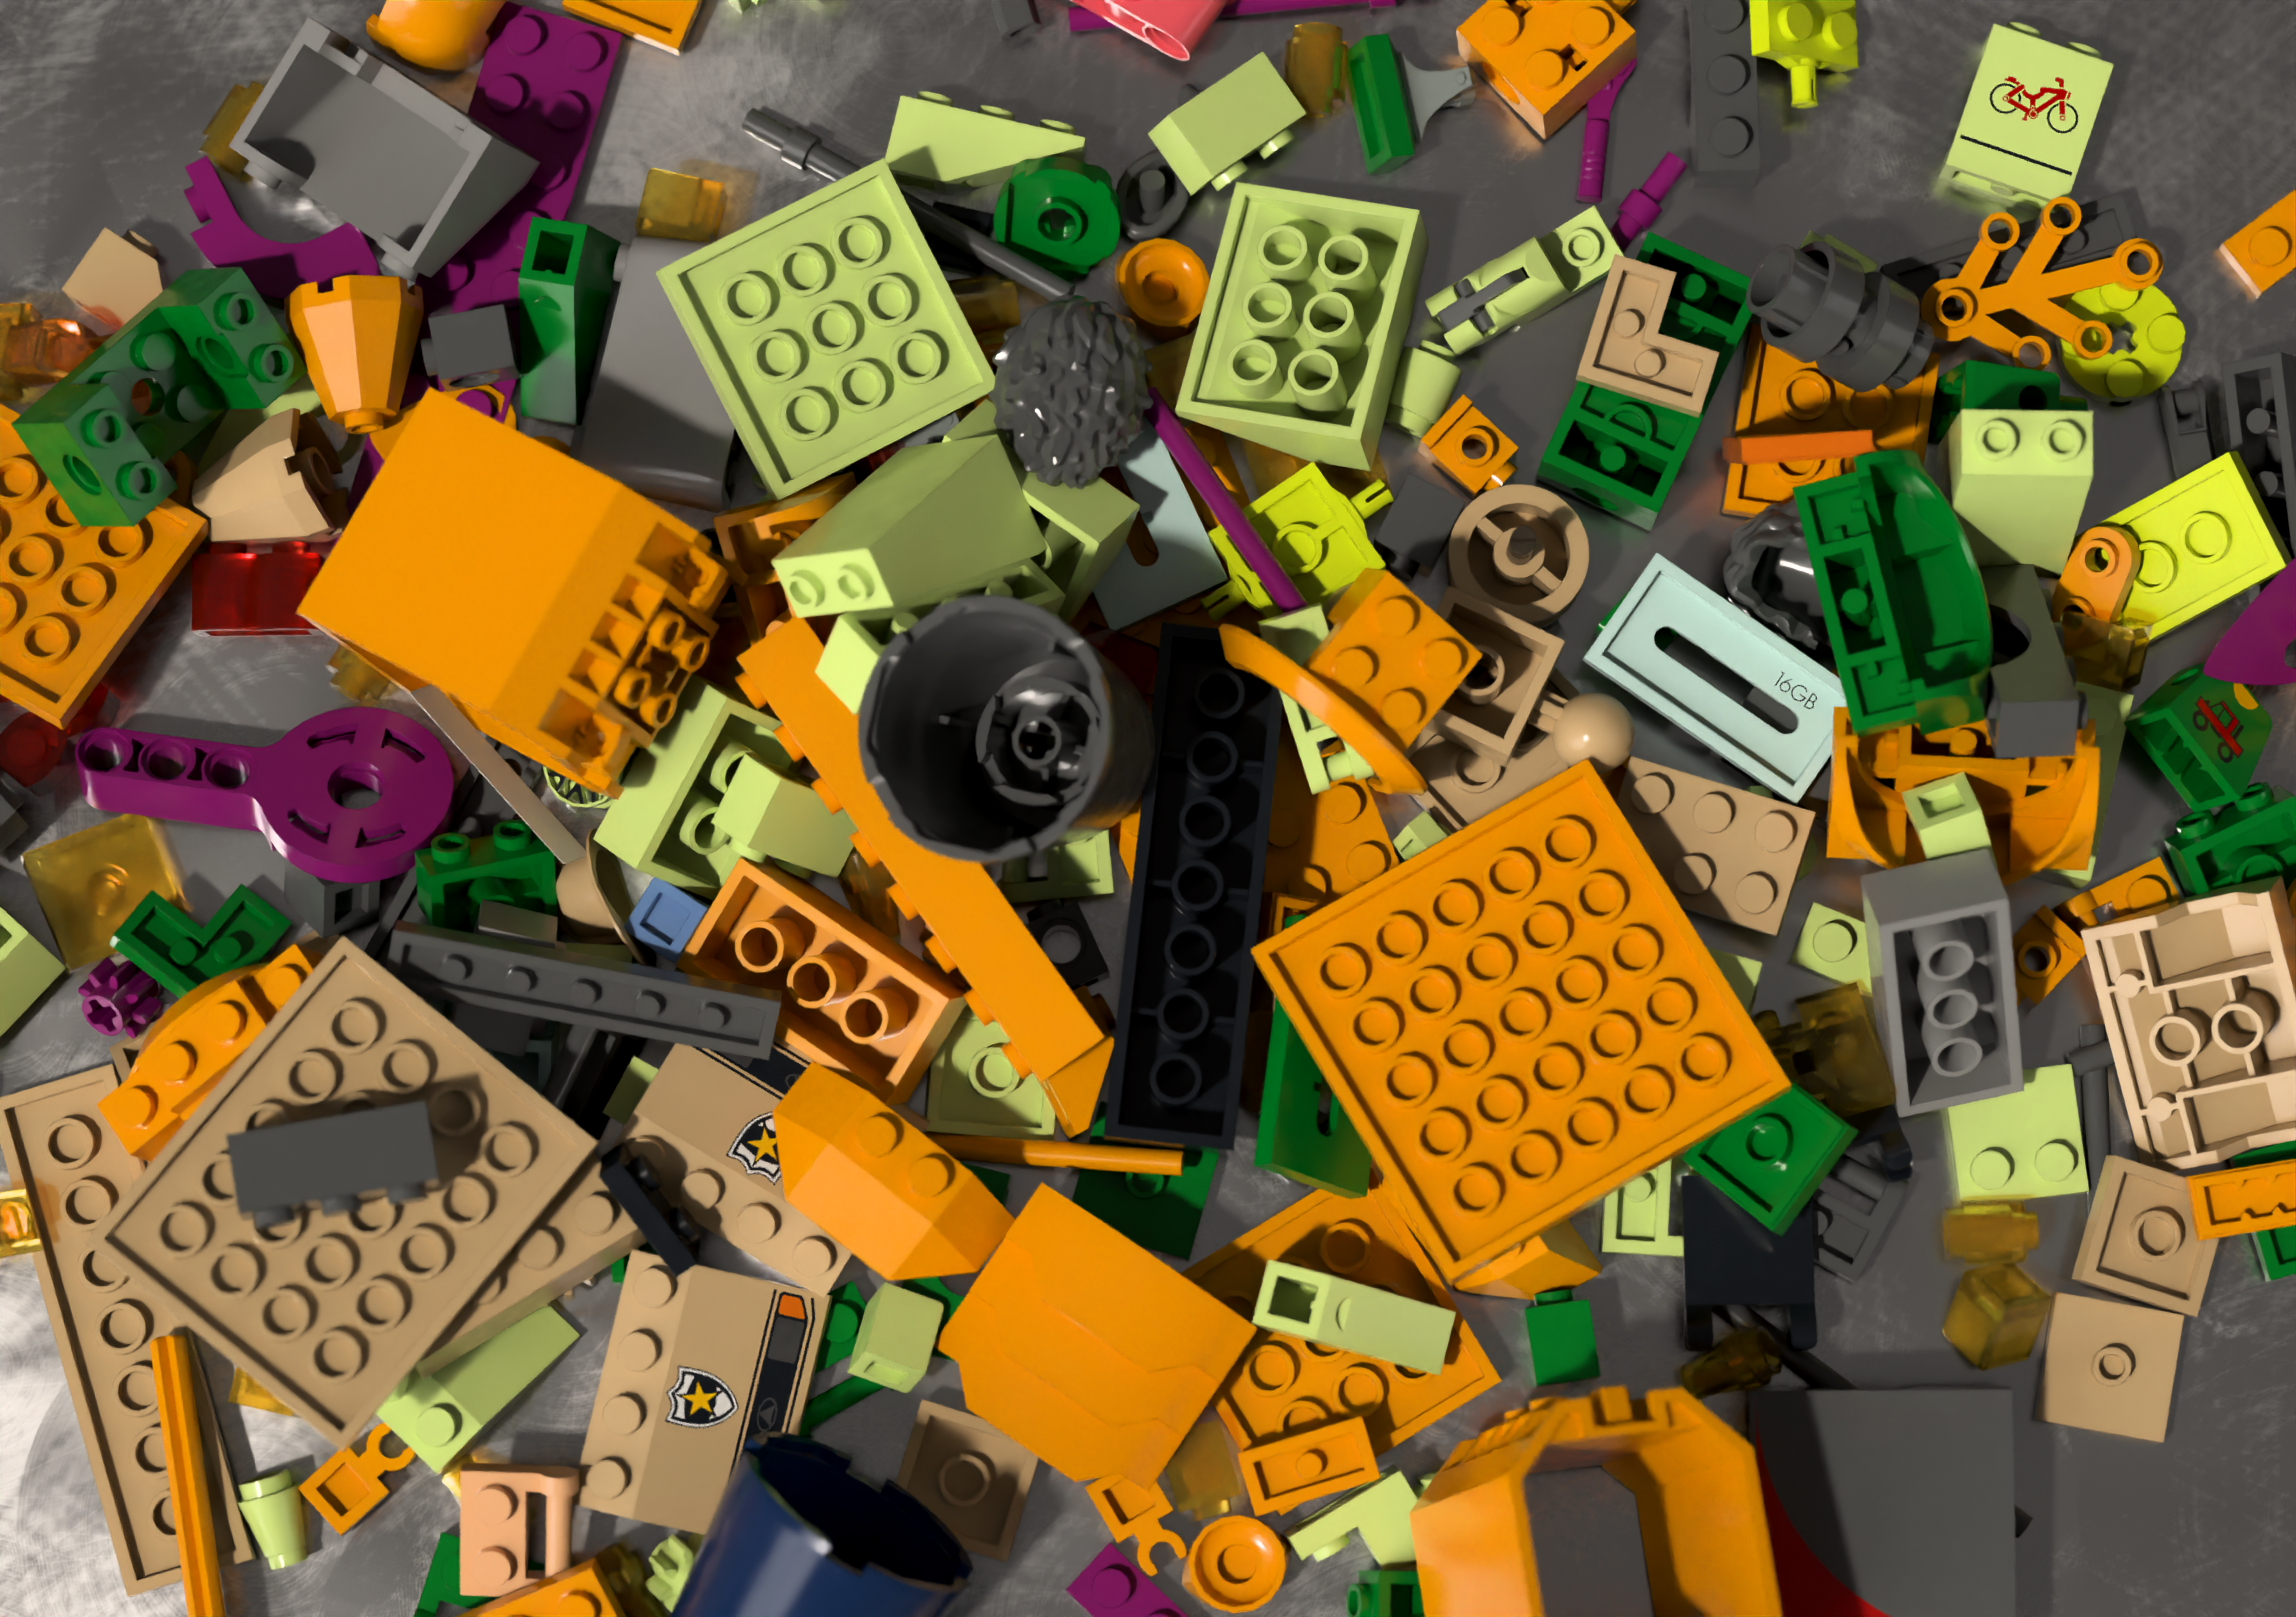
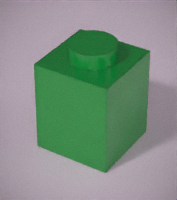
(1560, 1339)

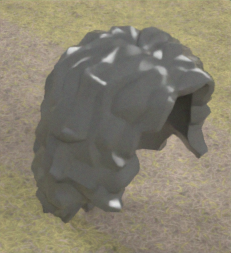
(1071, 389)
(1774, 578)

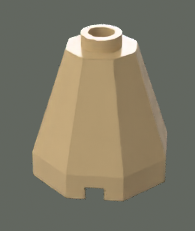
(274, 486)

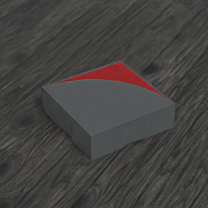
(1888, 1499)

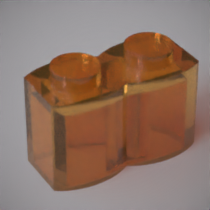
(49, 349)

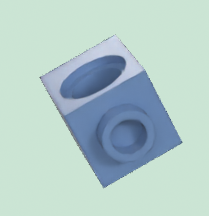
(667, 918)

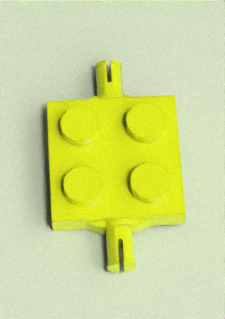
(1805, 39)
(1311, 534)

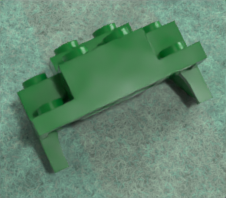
(1898, 595)

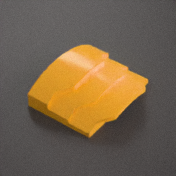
(1089, 1345)

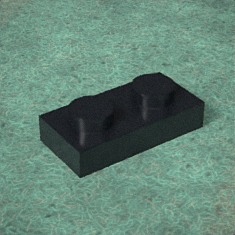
(636, 1188)

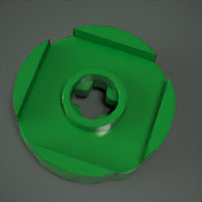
(1062, 184)

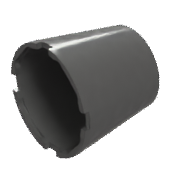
(962, 728)

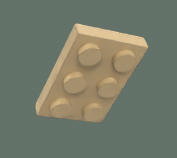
(1471, 786)
(1717, 844)

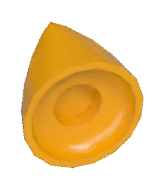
(1162, 287)
(1236, 1564)

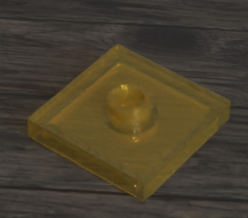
(94, 884)

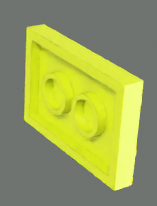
(2197, 545)

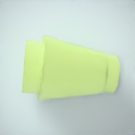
(275, 1517)

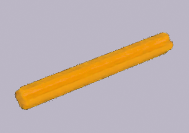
(187, 1476)

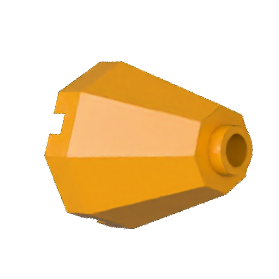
(357, 345)

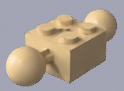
(1519, 668)

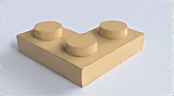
(1630, 354)

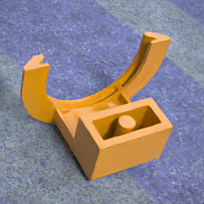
(1372, 675)

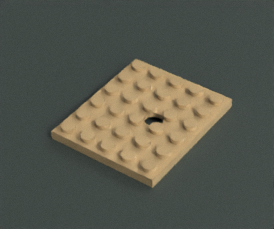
(349, 1302)

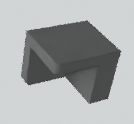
(328, 904)

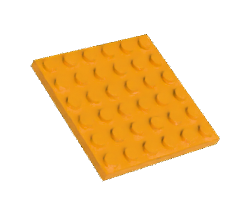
(1520, 1021)

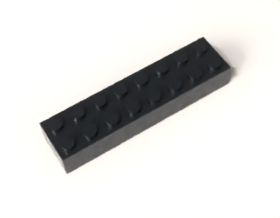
(1194, 900)

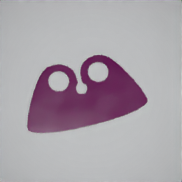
(2258, 639)

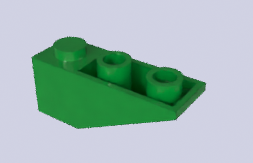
(562, 315)

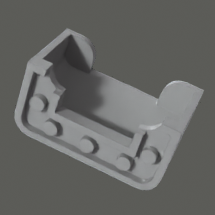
(379, 151)
(653, 405)

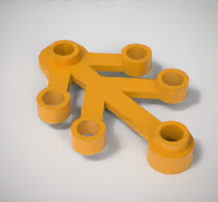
(2029, 290)

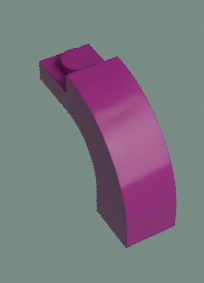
(270, 265)

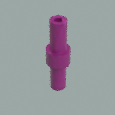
(1642, 207)

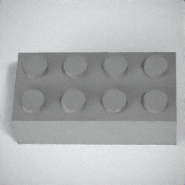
(1943, 981)

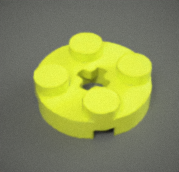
(2124, 376)

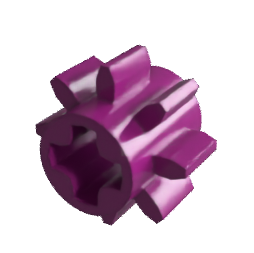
(119, 998)

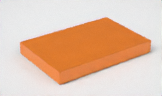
(1797, 446)

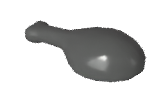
(1151, 191)

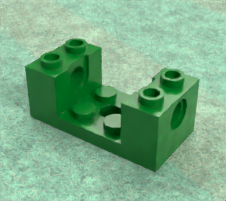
(199, 351)
(1629, 450)

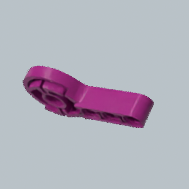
(287, 779)

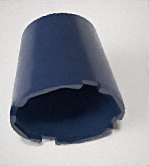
(820, 1542)

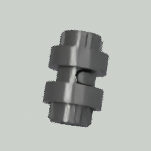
(1831, 312)

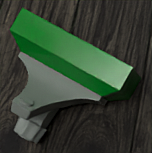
(1397, 100)

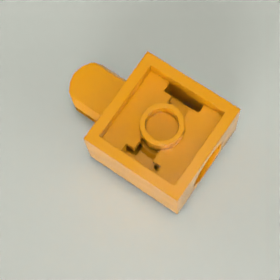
(1548, 53)

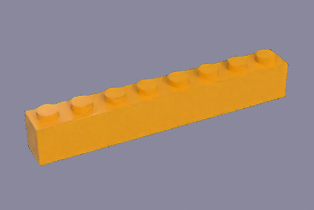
(954, 897)

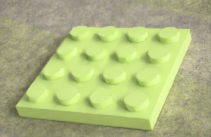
(827, 330)

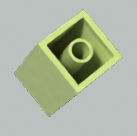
(2018, 483)
(912, 529)

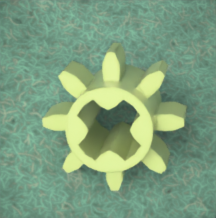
(670, 1567)

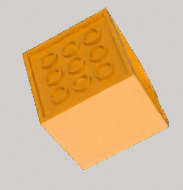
(522, 592)
(1691, 1490)

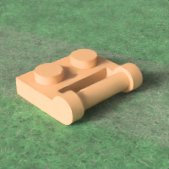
(497, 1525)

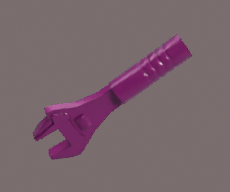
(1597, 137)

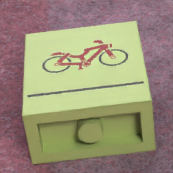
(2027, 117)

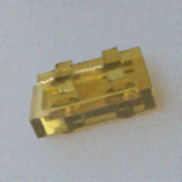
(1842, 1047)

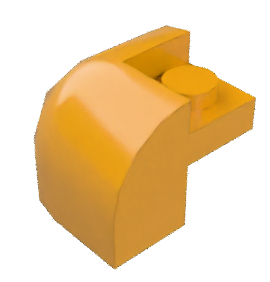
(434, 34)

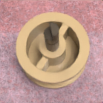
(1519, 553)

